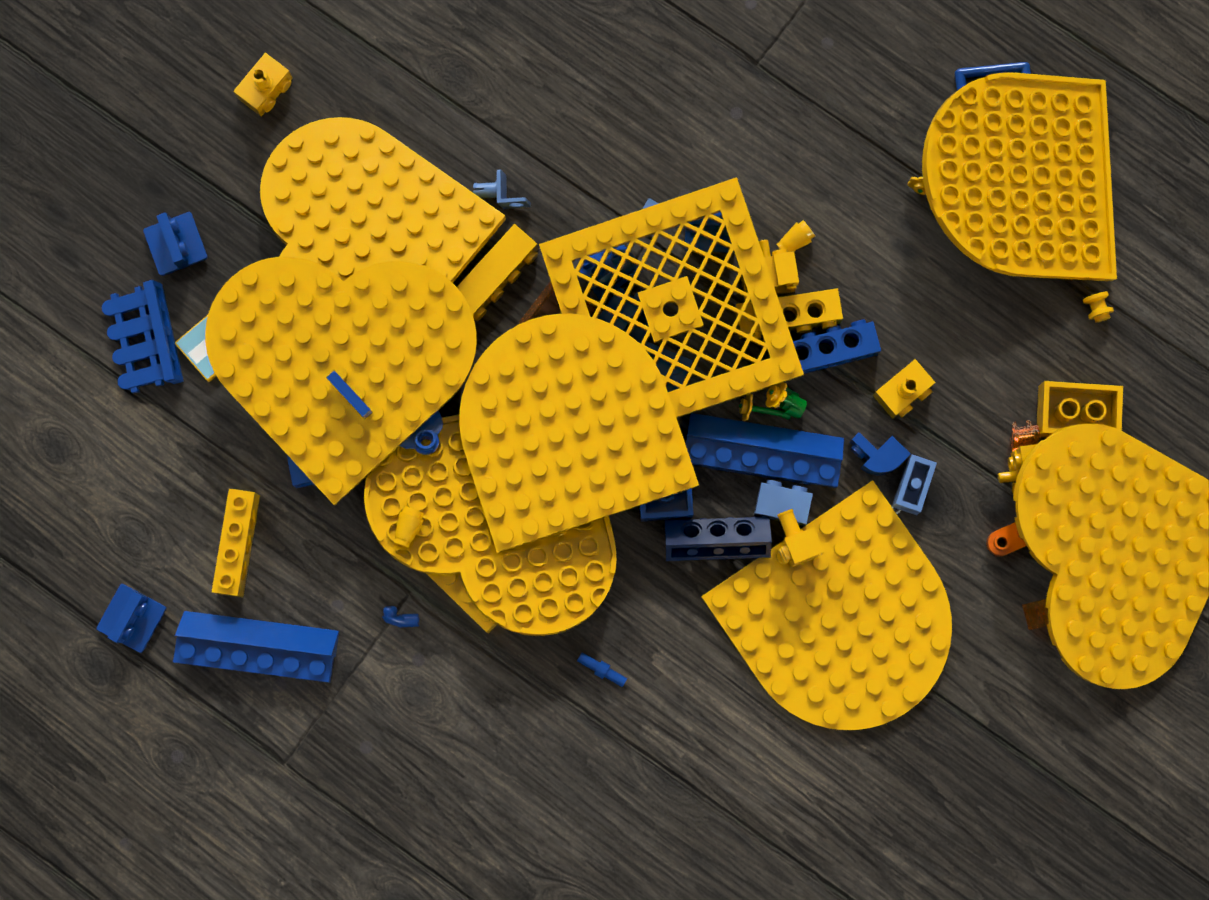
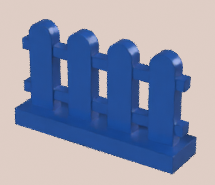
(162, 345)

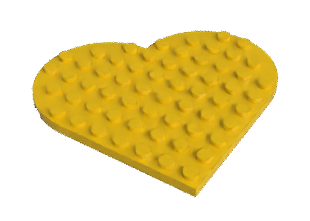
(364, 198)
(387, 330)
(1123, 550)
(524, 589)

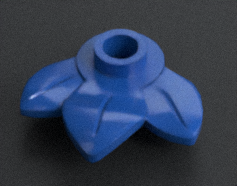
(429, 431)

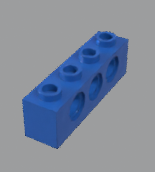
(862, 332)

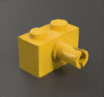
(263, 85)
(904, 389)
(798, 544)

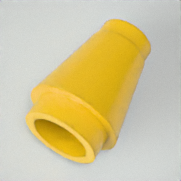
(796, 237)
(408, 526)

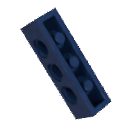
(718, 538)

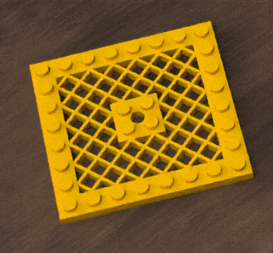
(653, 220)

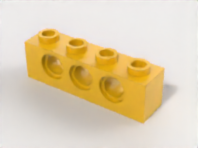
(826, 301)
(235, 543)

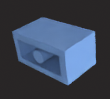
(914, 484)
(776, 499)

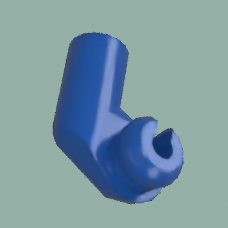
(399, 620)

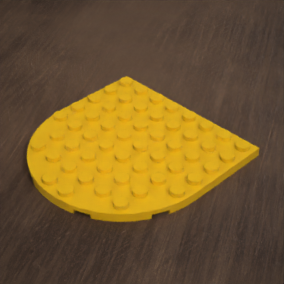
(1025, 175)
(568, 428)
(846, 632)

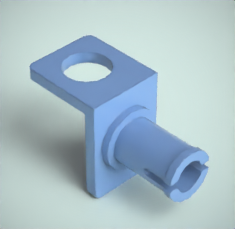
(499, 190)

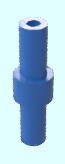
(602, 669)

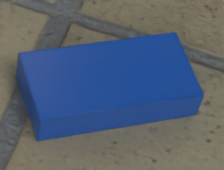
(349, 394)

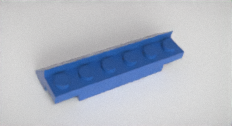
(764, 450)
(256, 646)

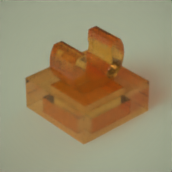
(1024, 435)
(1036, 614)

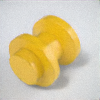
(1100, 311)

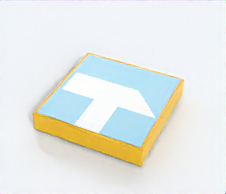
(194, 348)

